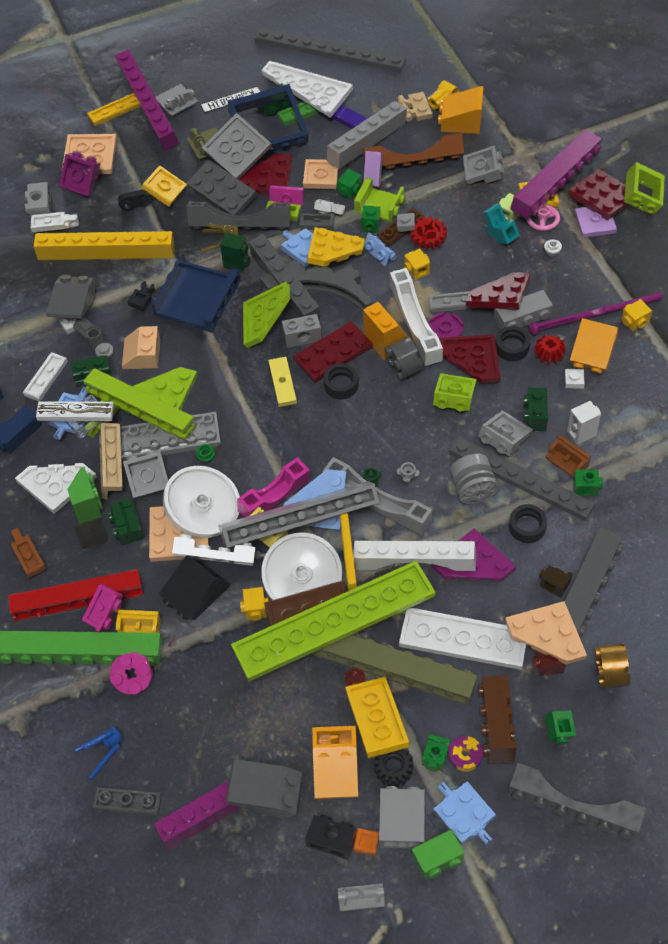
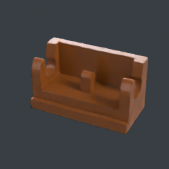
(568, 456)

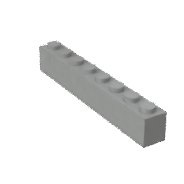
(298, 514)

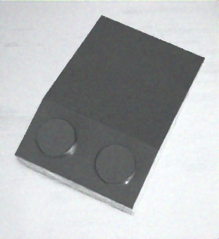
(71, 297)
(264, 788)

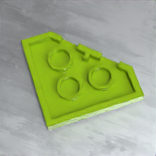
(262, 312)
(171, 386)

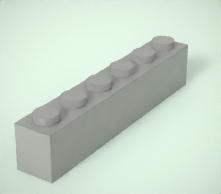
(366, 134)

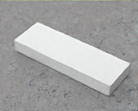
(45, 377)

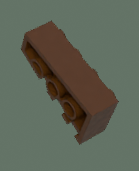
(497, 715)

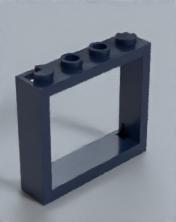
(267, 97)

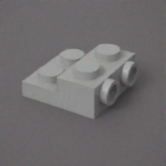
(483, 165)
(504, 433)
(146, 474)

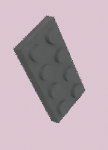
(221, 188)

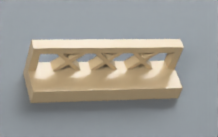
(110, 458)

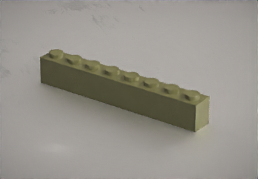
(402, 668)

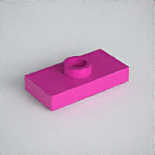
(293, 195)

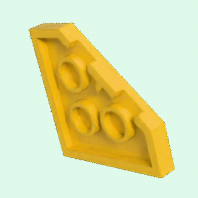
(332, 246)

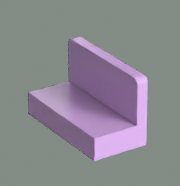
(373, 167)

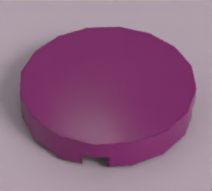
(446, 325)

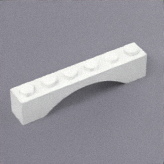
(423, 336)
(448, 554)

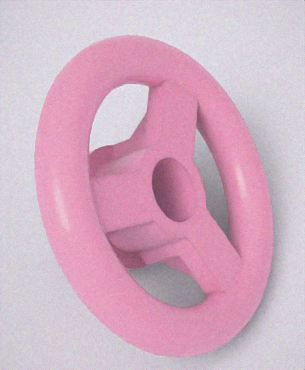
(543, 214)

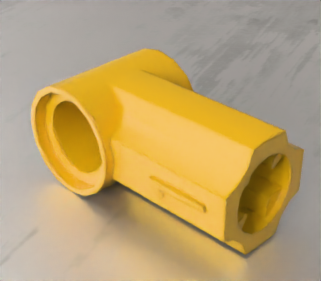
(444, 89)

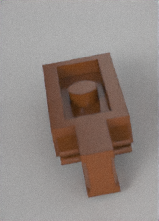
(27, 554)

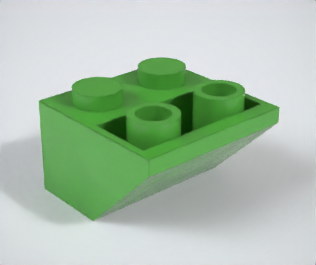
(84, 497)

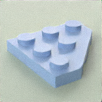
(325, 483)

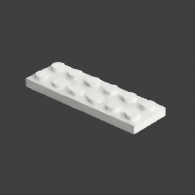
(461, 638)

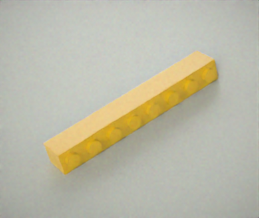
(104, 245)

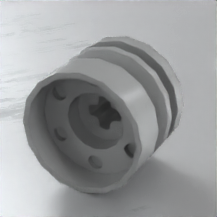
(474, 478)

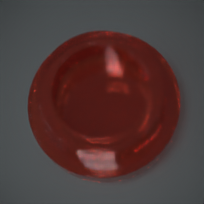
(354, 676)

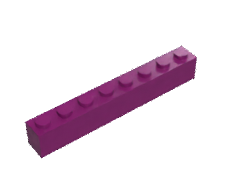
(147, 100)
(556, 174)

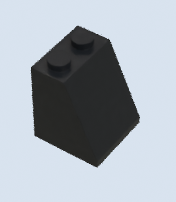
(193, 588)

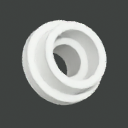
(552, 247)

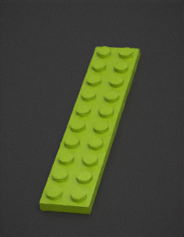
(332, 620)

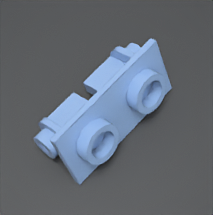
(378, 249)

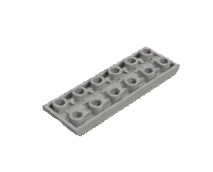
(145, 437)

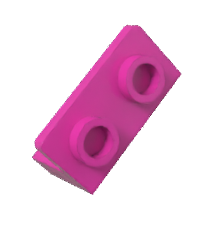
(102, 608)

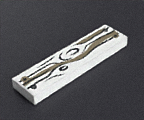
(75, 411)

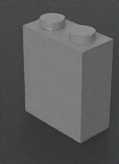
(401, 817)

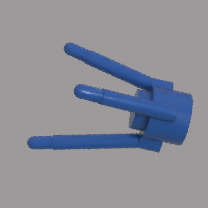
(109, 739)

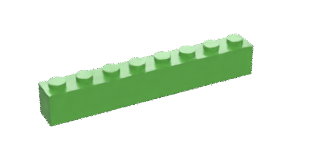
(77, 647)

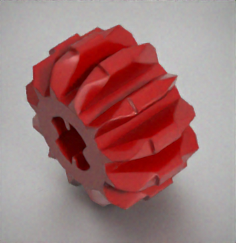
(550, 349)

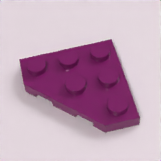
(489, 562)

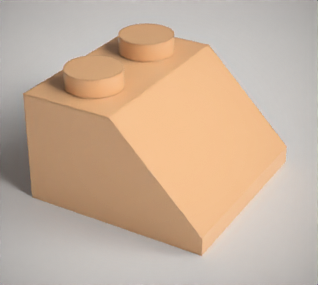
(142, 349)

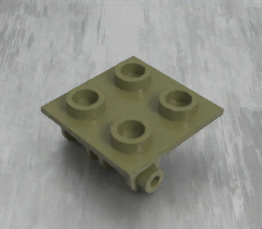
(198, 140)

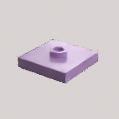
(593, 224)

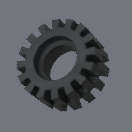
(398, 777)

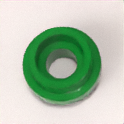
(205, 448)

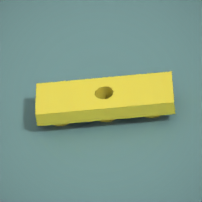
(282, 381)

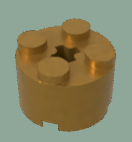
(612, 665)

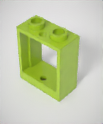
(649, 178)

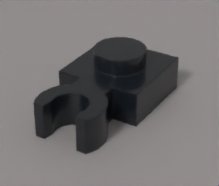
(141, 298)

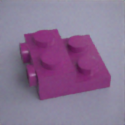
(79, 173)

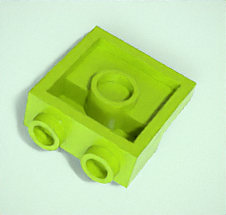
(454, 392)

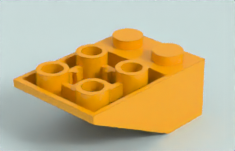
(335, 762)

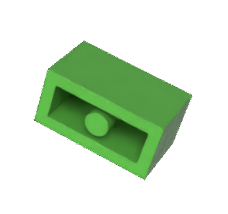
(438, 855)

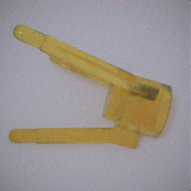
(222, 229)

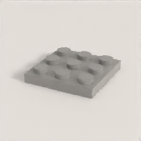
(237, 146)

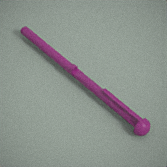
(534, 328)

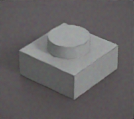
(406, 222)

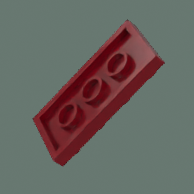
(336, 348)

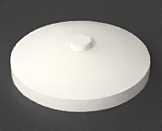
(200, 500)
(299, 564)

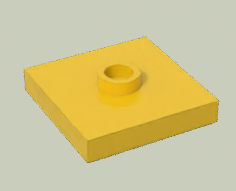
(164, 186)

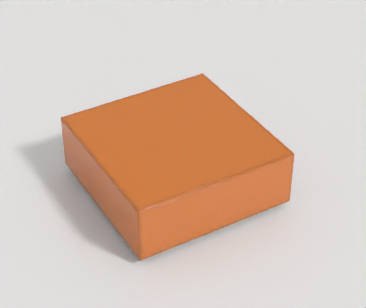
(366, 842)

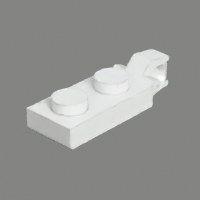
(53, 221)

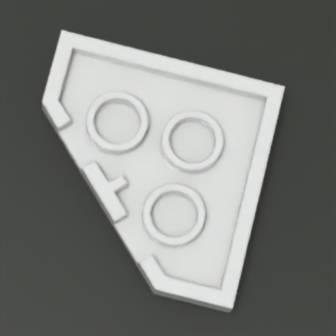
(50, 483)

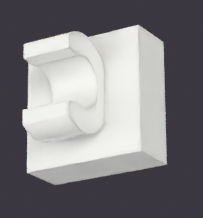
(67, 324)

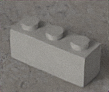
(533, 308)

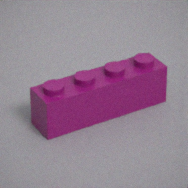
(195, 817)

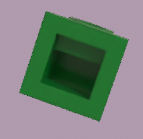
(560, 726)
(438, 745)

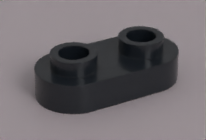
(134, 199)

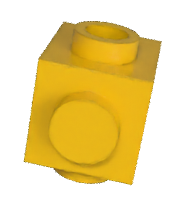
(417, 264)
(636, 315)
(253, 603)

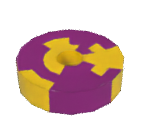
(469, 762)

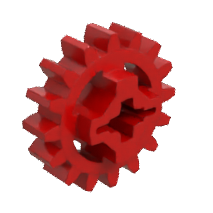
(428, 233)

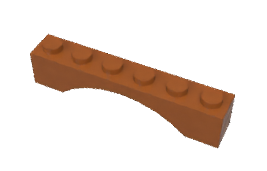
(446, 146)

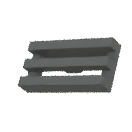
(318, 220)

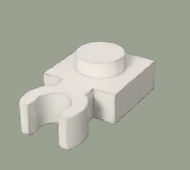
(326, 206)

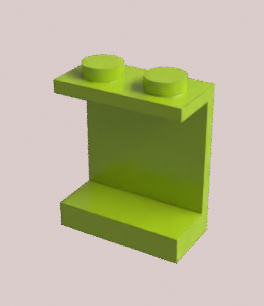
(387, 201)

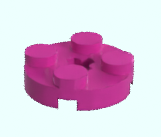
(120, 678)

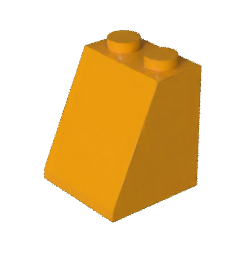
(462, 111)
(381, 328)
(594, 346)

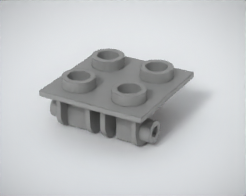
(177, 99)

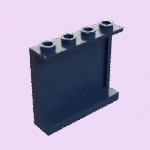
(195, 295)

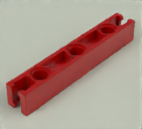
(71, 595)

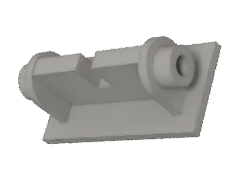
(361, 897)

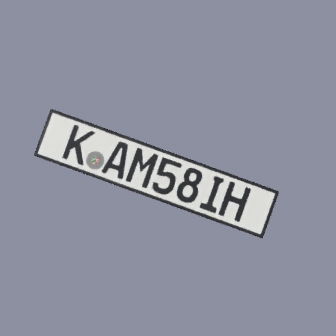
(221, 102)

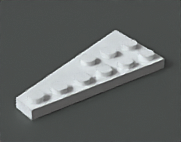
(316, 90)

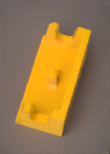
(138, 621)

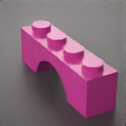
(290, 479)

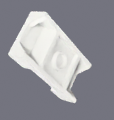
(185, 545)

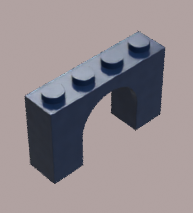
(18, 428)

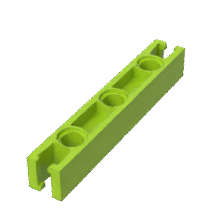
(139, 404)

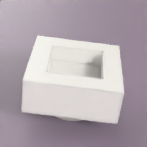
(574, 378)

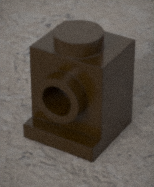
(555, 580)

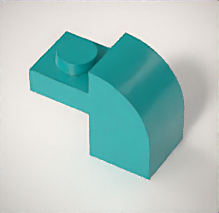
(498, 226)

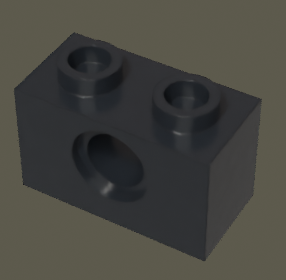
(339, 846)

